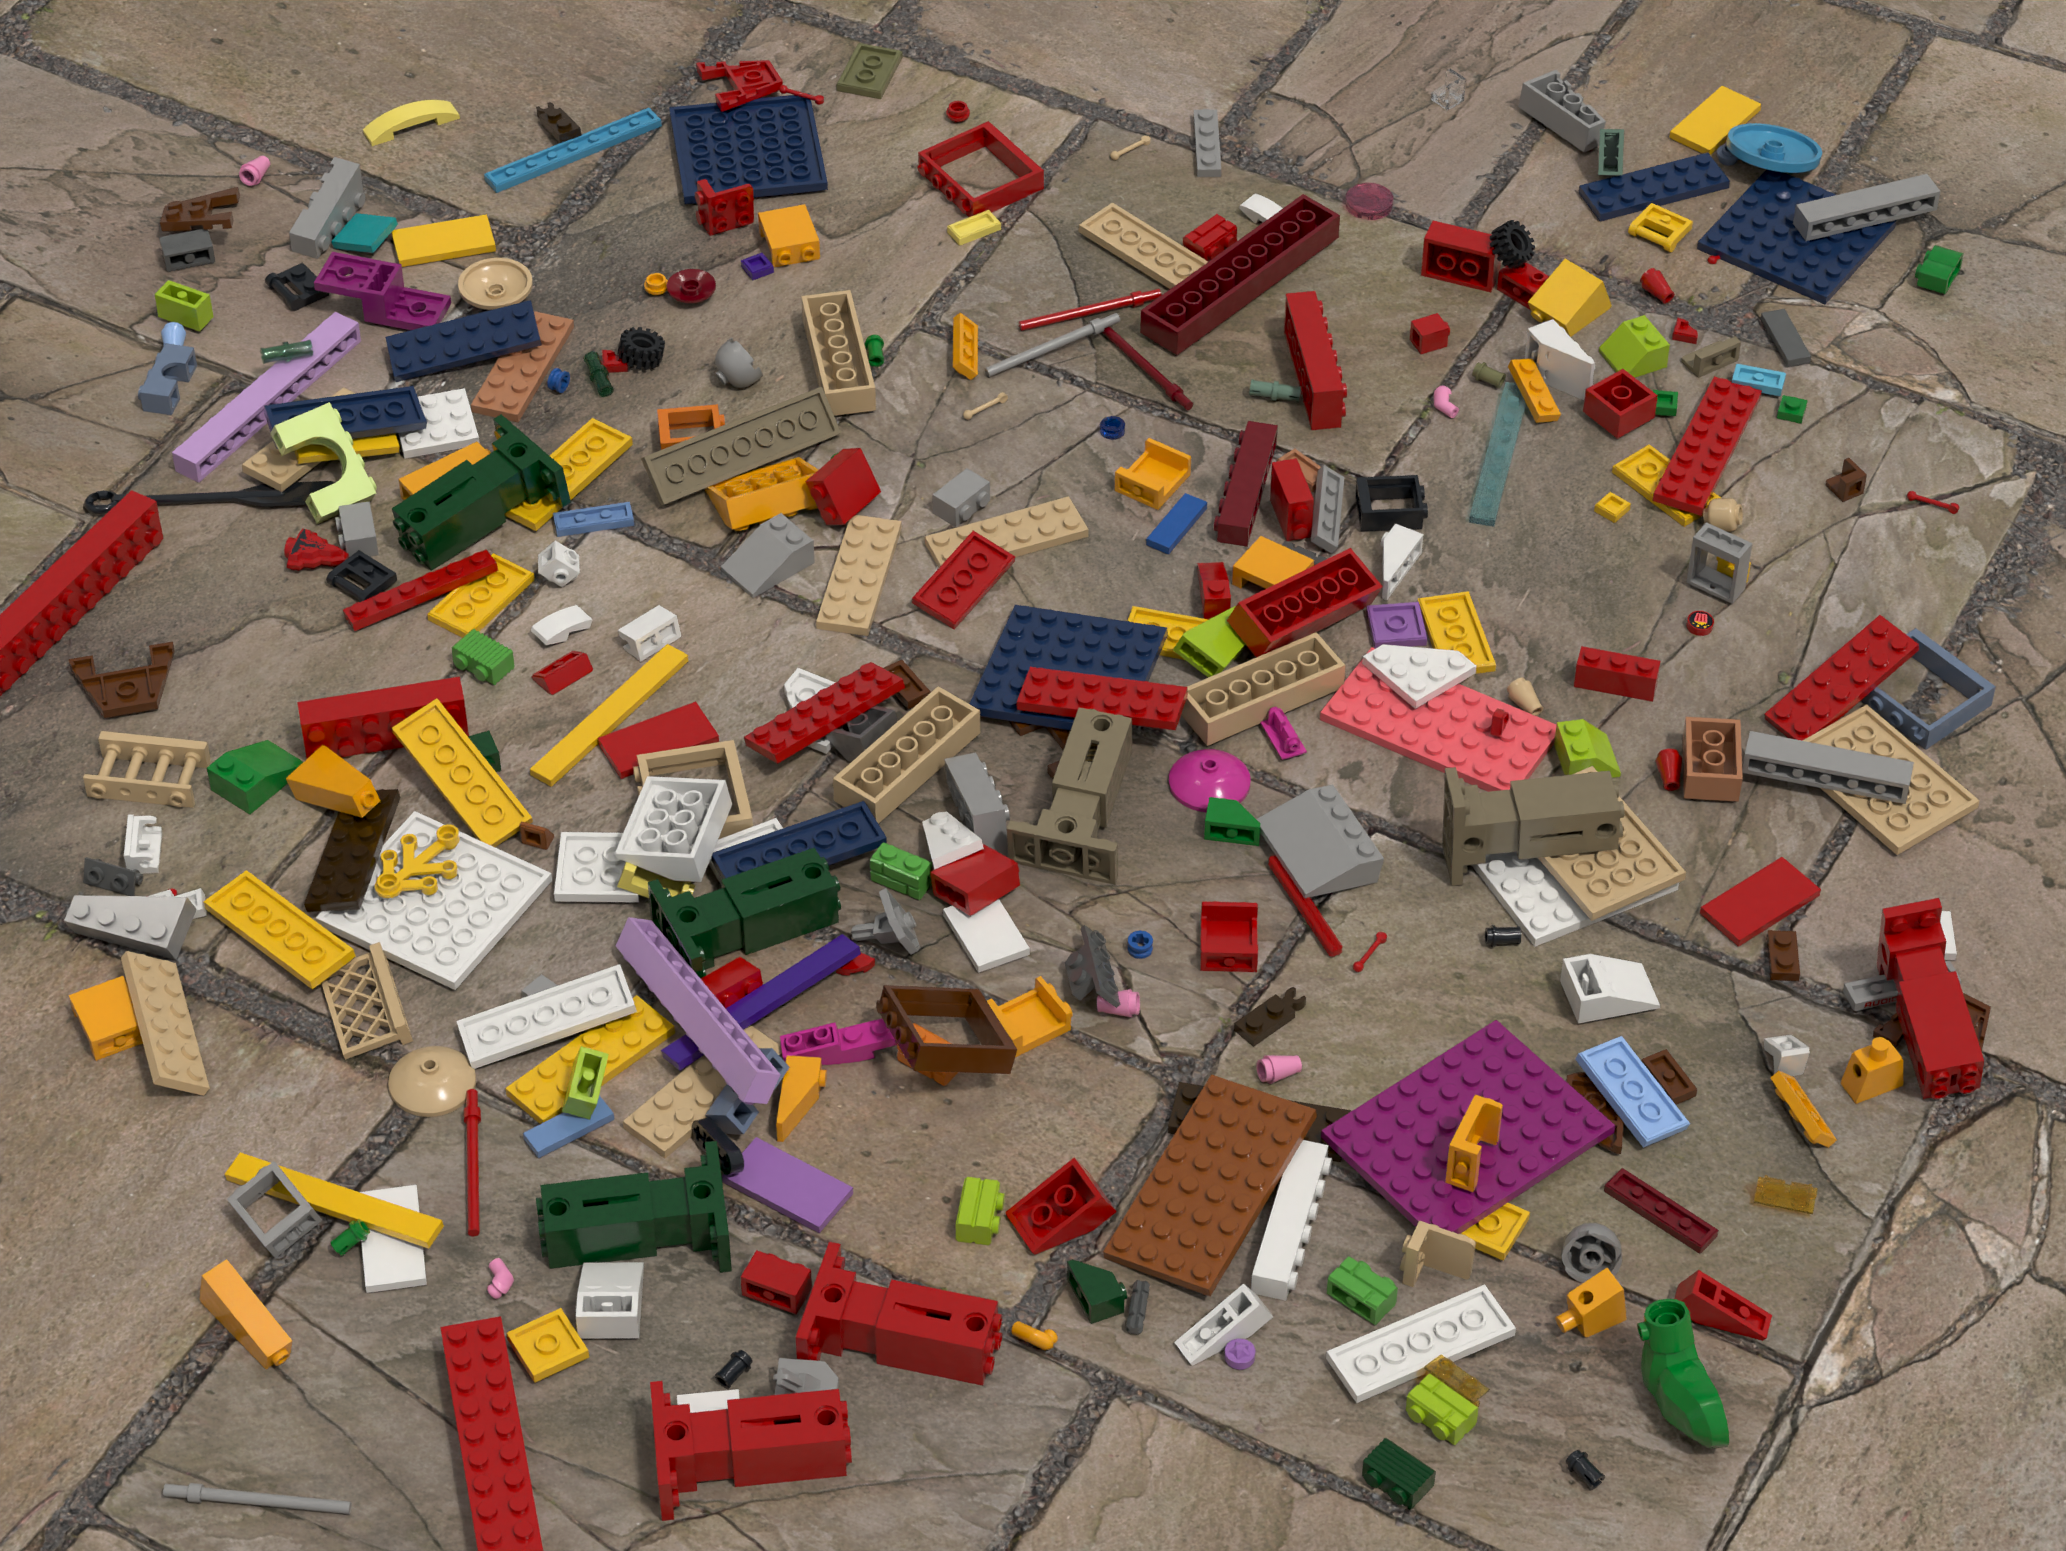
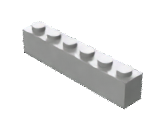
(1866, 207)
(1827, 767)

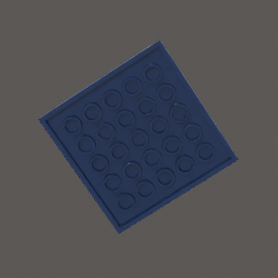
(758, 143)
(1762, 239)
(1064, 644)

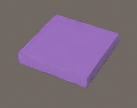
(1396, 624)

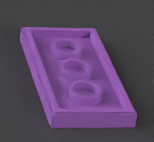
(789, 1185)

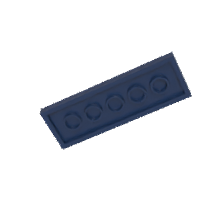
(1654, 185)
(463, 341)
(361, 413)
(834, 836)

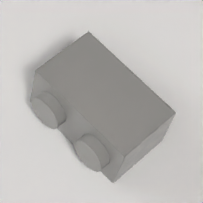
(961, 497)
(357, 529)

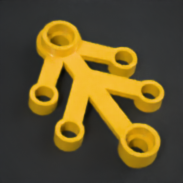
(391, 884)

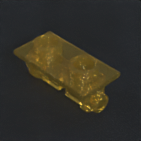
(1792, 1197)
(1456, 1379)

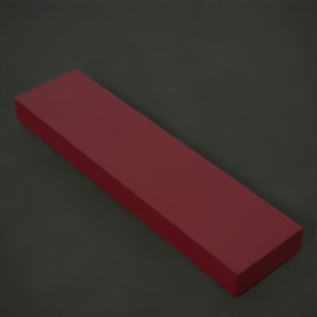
(1661, 1210)

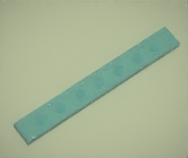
(1498, 457)

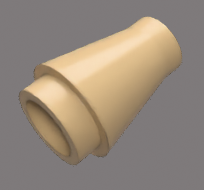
(1523, 695)

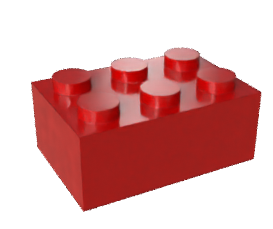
(1460, 256)

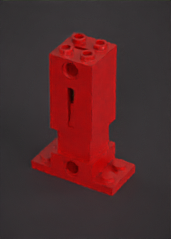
(1929, 1000)
(901, 1324)
(750, 1441)

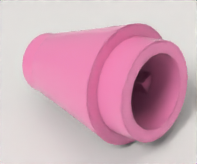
(253, 171)
(1129, 1004)
(1275, 1068)

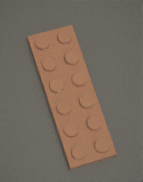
(520, 373)

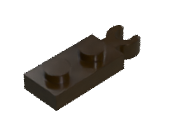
(558, 123)
(1269, 1017)

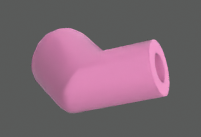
(1442, 403)
(502, 1281)

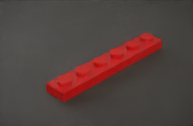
(420, 590)

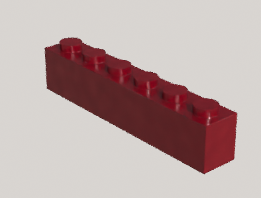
(1246, 483)

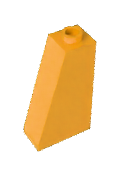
(422, 477)
(333, 784)
(244, 1315)

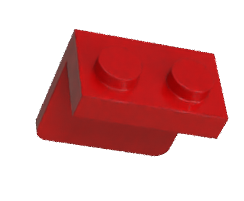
(724, 209)

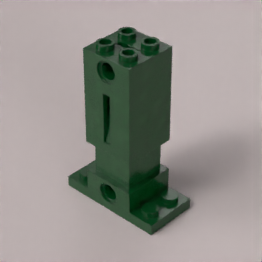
(476, 496)
(749, 910)
(632, 1216)

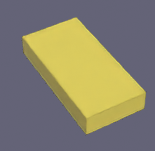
(974, 227)

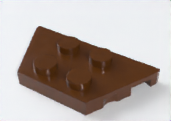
(1585, 1087)

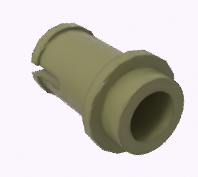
(1489, 375)

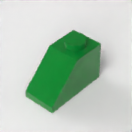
(1230, 823)

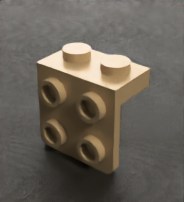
(1438, 1250)

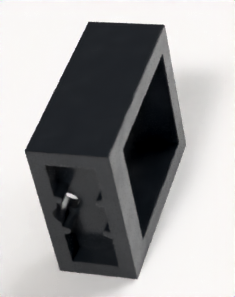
(1390, 488)

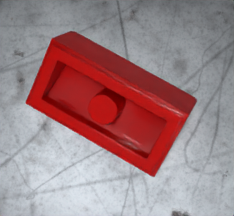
(563, 672)

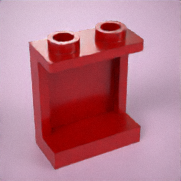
(1229, 936)

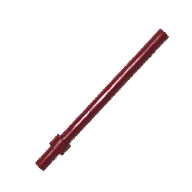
(1173, 391)

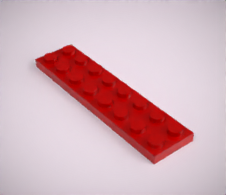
(1707, 446)

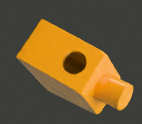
(1873, 1071)
(1594, 1305)

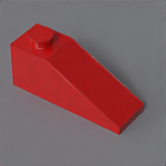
(1213, 589)
(1722, 1308)

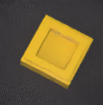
(1612, 507)

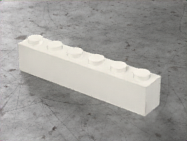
(1289, 1221)

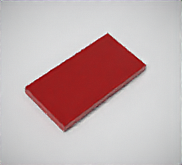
(963, 579)
(668, 731)
(1760, 901)

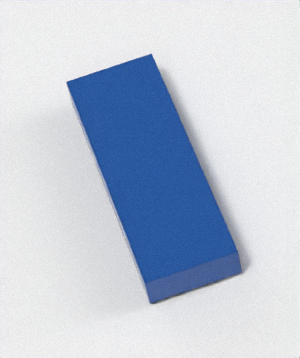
(1176, 523)

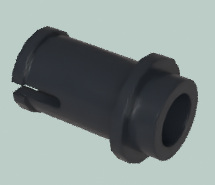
(1502, 935)
(739, 1362)
(1584, 1469)

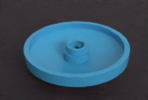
(1774, 148)

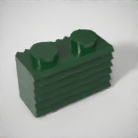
(1398, 1473)

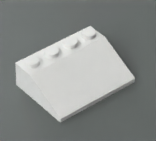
(675, 826)

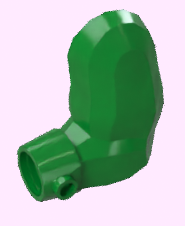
(1678, 1376)

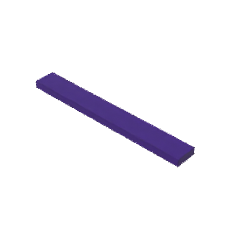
(773, 994)

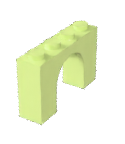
(324, 428)

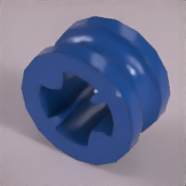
(558, 380)
(1140, 951)

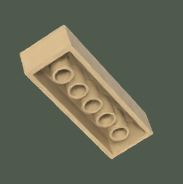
(839, 352)
(1275, 679)
(908, 754)

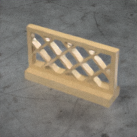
(388, 1000)

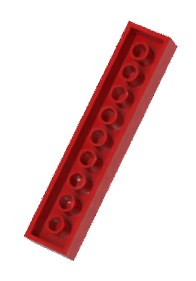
(76, 583)
(490, 1437)

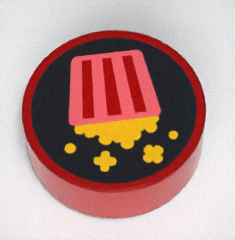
(1700, 623)

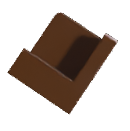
(1848, 483)

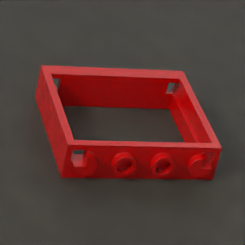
(984, 135)

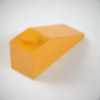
(798, 1092)

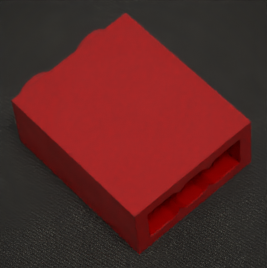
(843, 486)
(1291, 499)
(975, 880)

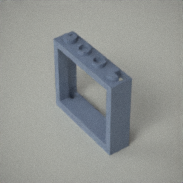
(1951, 671)

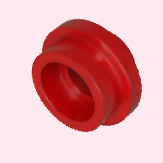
(957, 111)

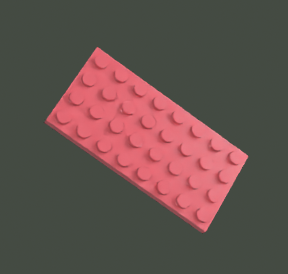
(1443, 731)

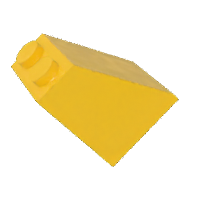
(1570, 298)

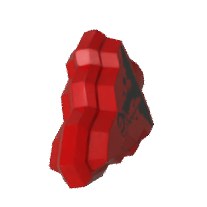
(312, 551)

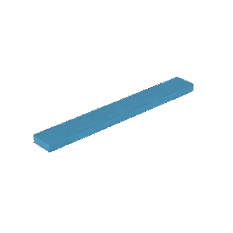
(572, 150)

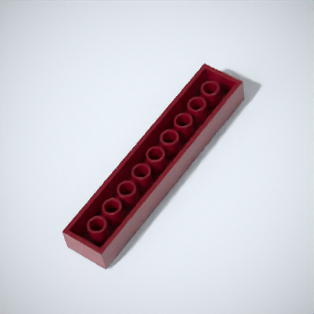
(1239, 274)

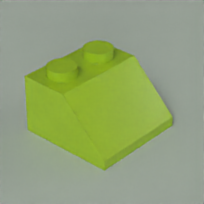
(1636, 348)
(1583, 746)

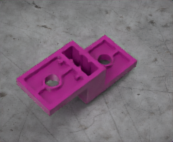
(381, 291)

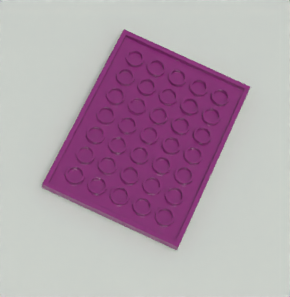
(1406, 1131)

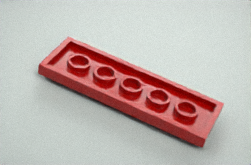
(1842, 680)
(1066, 691)
(824, 712)

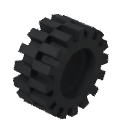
(1512, 244)
(641, 348)

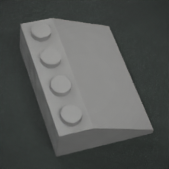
(1321, 843)

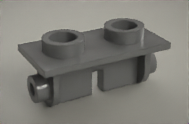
(111, 876)

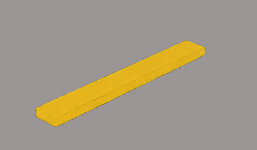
(609, 715)
(344, 1203)

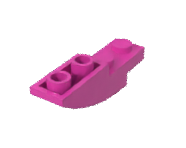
(838, 1045)

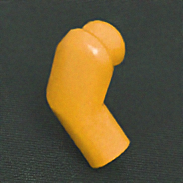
(1040, 1339)

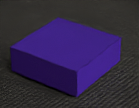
(757, 266)

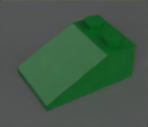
(251, 774)

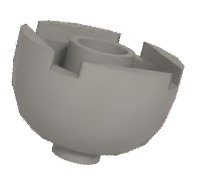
(735, 365)
(1590, 1250)

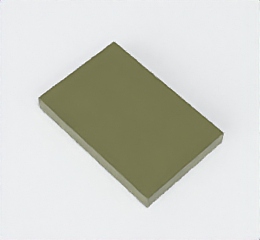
(869, 71)

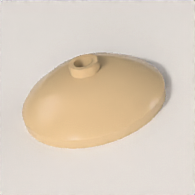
(495, 283)
(431, 1081)

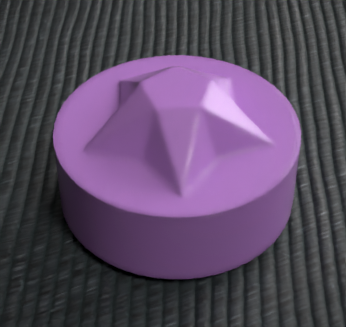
(1240, 1354)

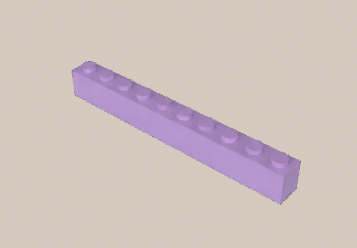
(279, 384)
(698, 1011)

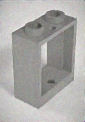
(1727, 547)
(287, 1230)

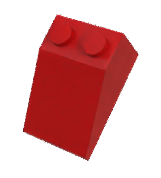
(1060, 1208)

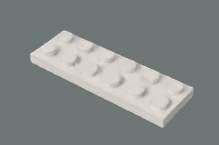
(546, 1016)
(1405, 1347)

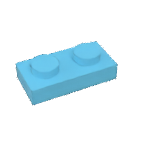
(1768, 381)

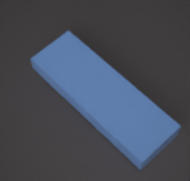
(593, 519)
(565, 1129)

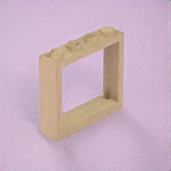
(700, 757)

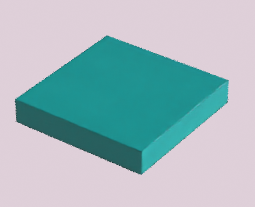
(364, 233)

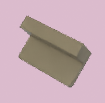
(1713, 357)

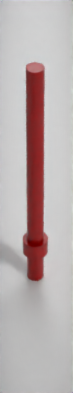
(1135, 299)
(472, 1118)

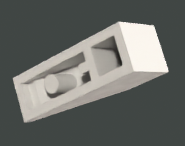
(1400, 552)
(1232, 1319)

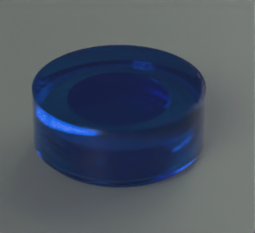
(1112, 427)

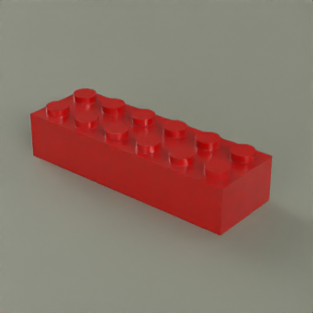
(1314, 360)
(1304, 603)
(365, 719)

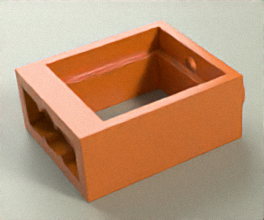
(686, 418)

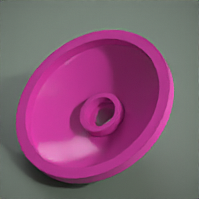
(1207, 775)

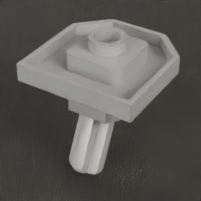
(890, 926)
(803, 1376)

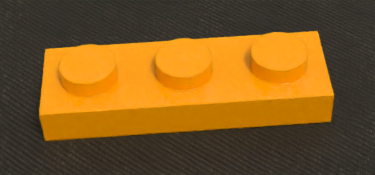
(965, 346)
(1534, 390)
(1802, 1109)

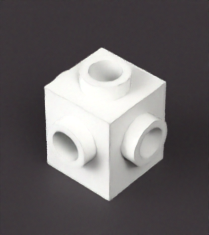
(558, 564)

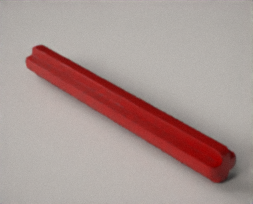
(1307, 909)

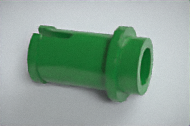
(874, 345)
(350, 1237)

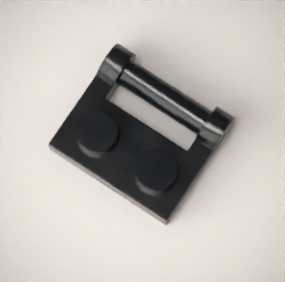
(301, 280)
(365, 571)

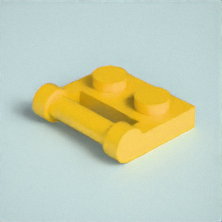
(1662, 221)

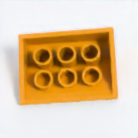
(763, 493)

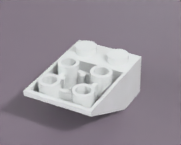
(1559, 359)
(1606, 987)
(610, 1300)

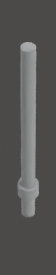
(1094, 327)
(197, 1492)

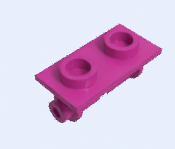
(1282, 734)

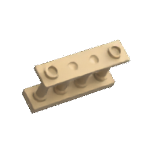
(147, 749)

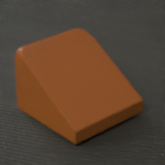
(535, 835)

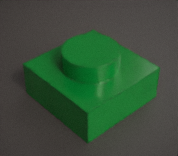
(1666, 403)
(1792, 409)

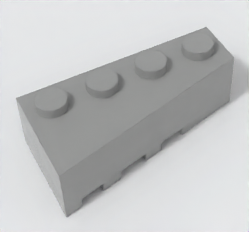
(1562, 110)
(328, 209)
(977, 800)
(135, 922)

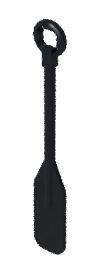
(258, 495)

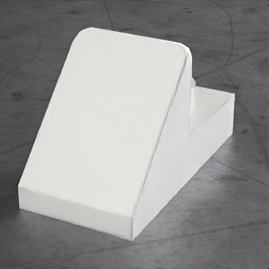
(1788, 1054)

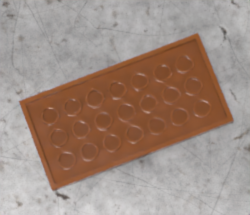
(1210, 1185)

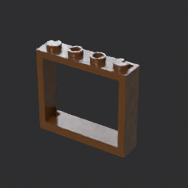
(993, 1055)

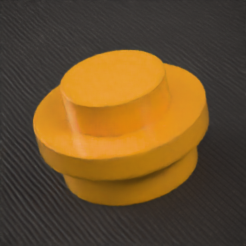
(655, 284)

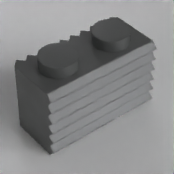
(187, 249)

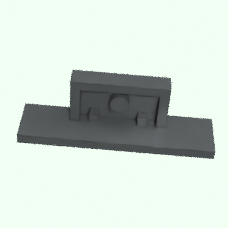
(1092, 969)

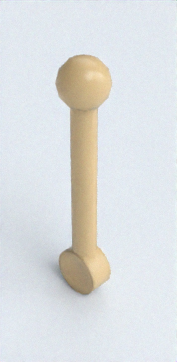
(1145, 140)
(1002, 398)

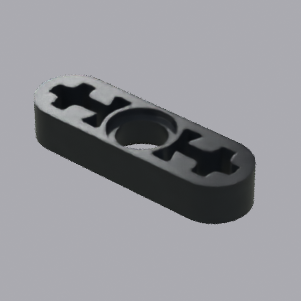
(730, 1155)

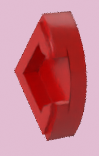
(1684, 332)
(612, 362)
(1499, 721)
(860, 963)

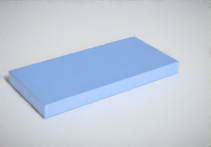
(1632, 1091)

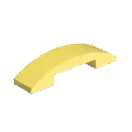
(408, 115)

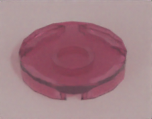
(1369, 201)

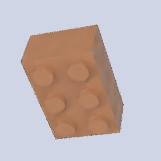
(1712, 759)

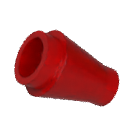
(1655, 283)
(1669, 766)

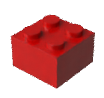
(1620, 403)

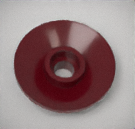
(691, 285)

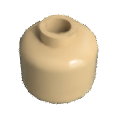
(1724, 514)

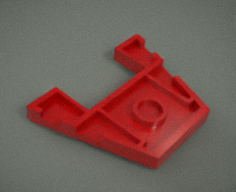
(749, 80)

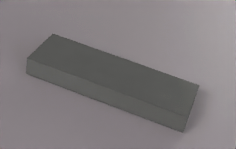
(1785, 337)

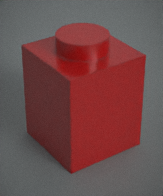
(1429, 333)

